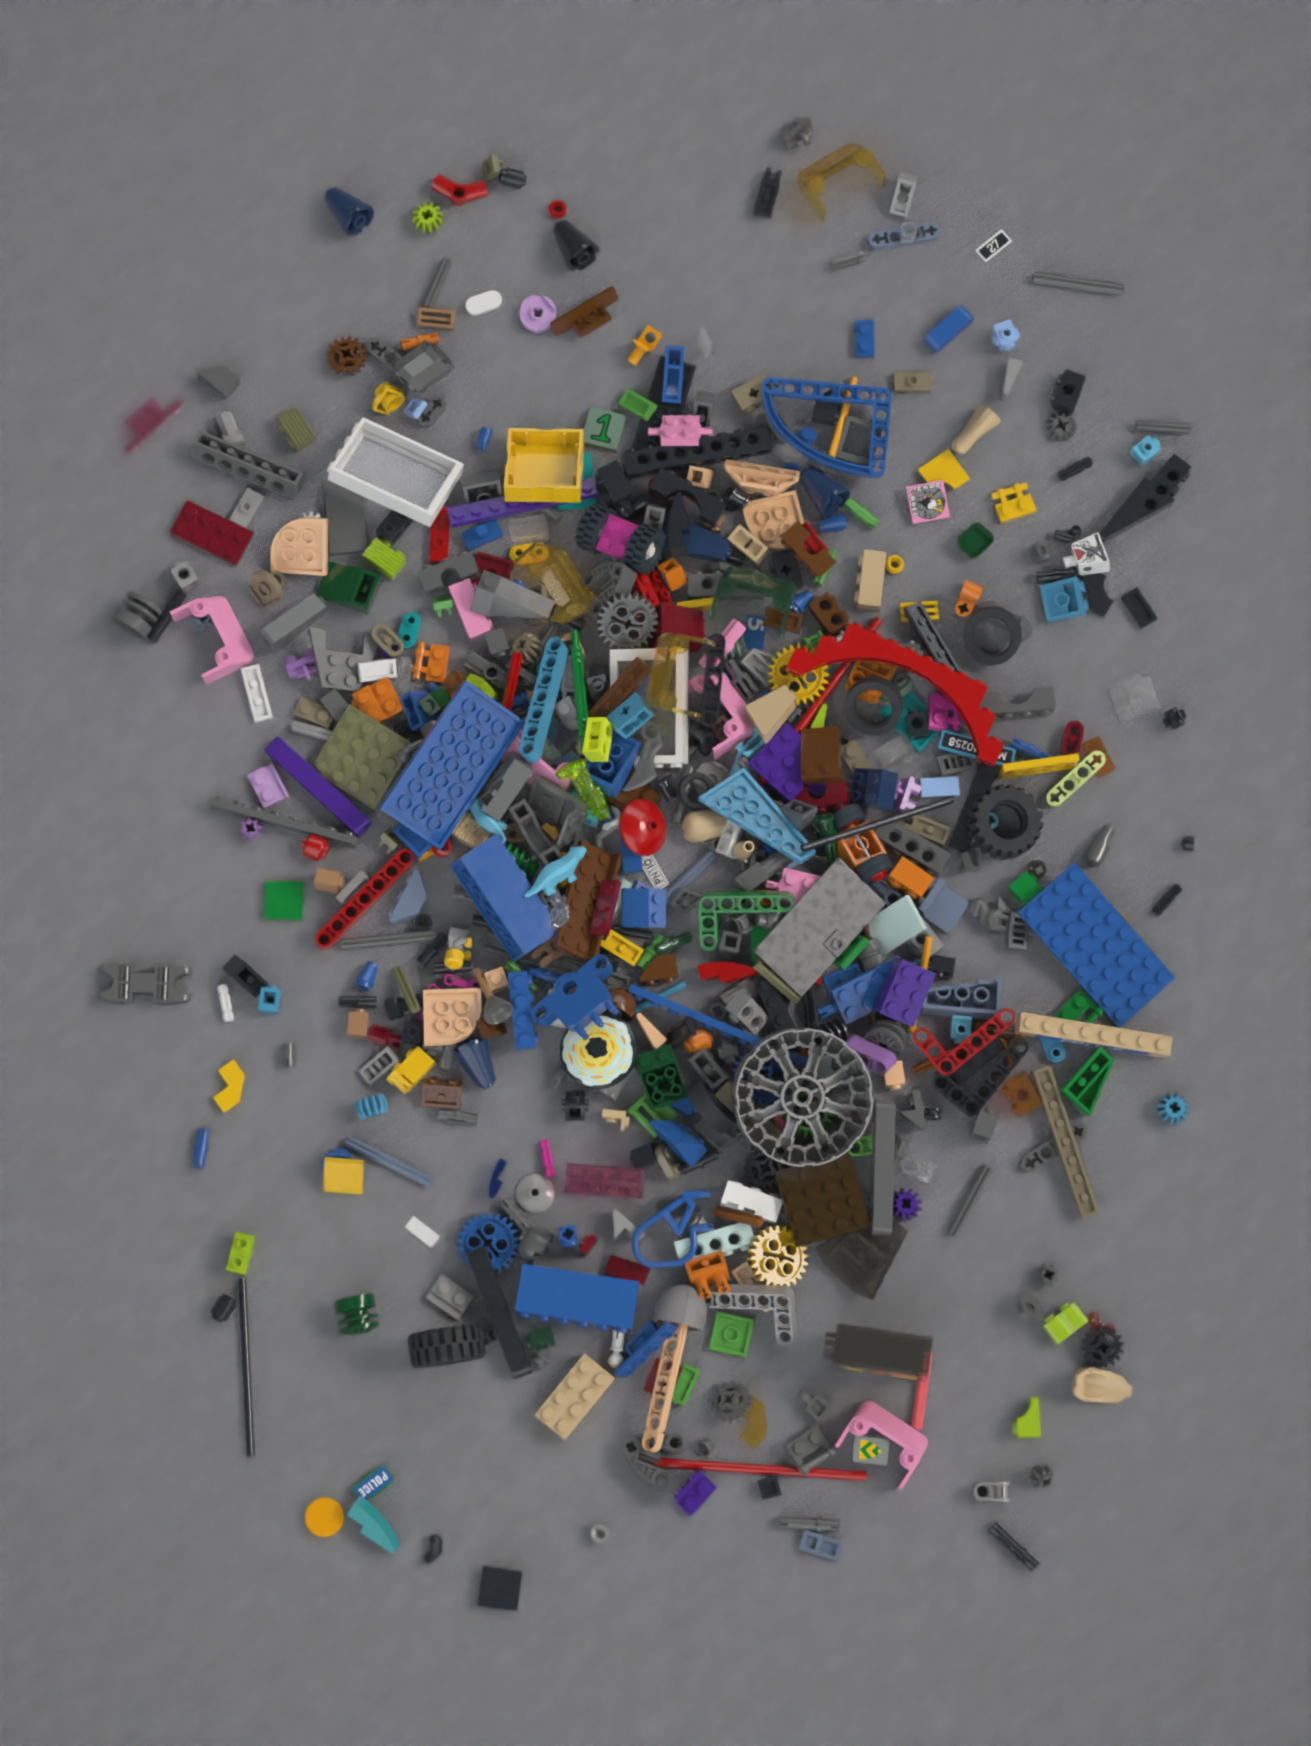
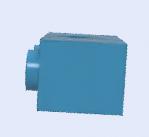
(630, 715)

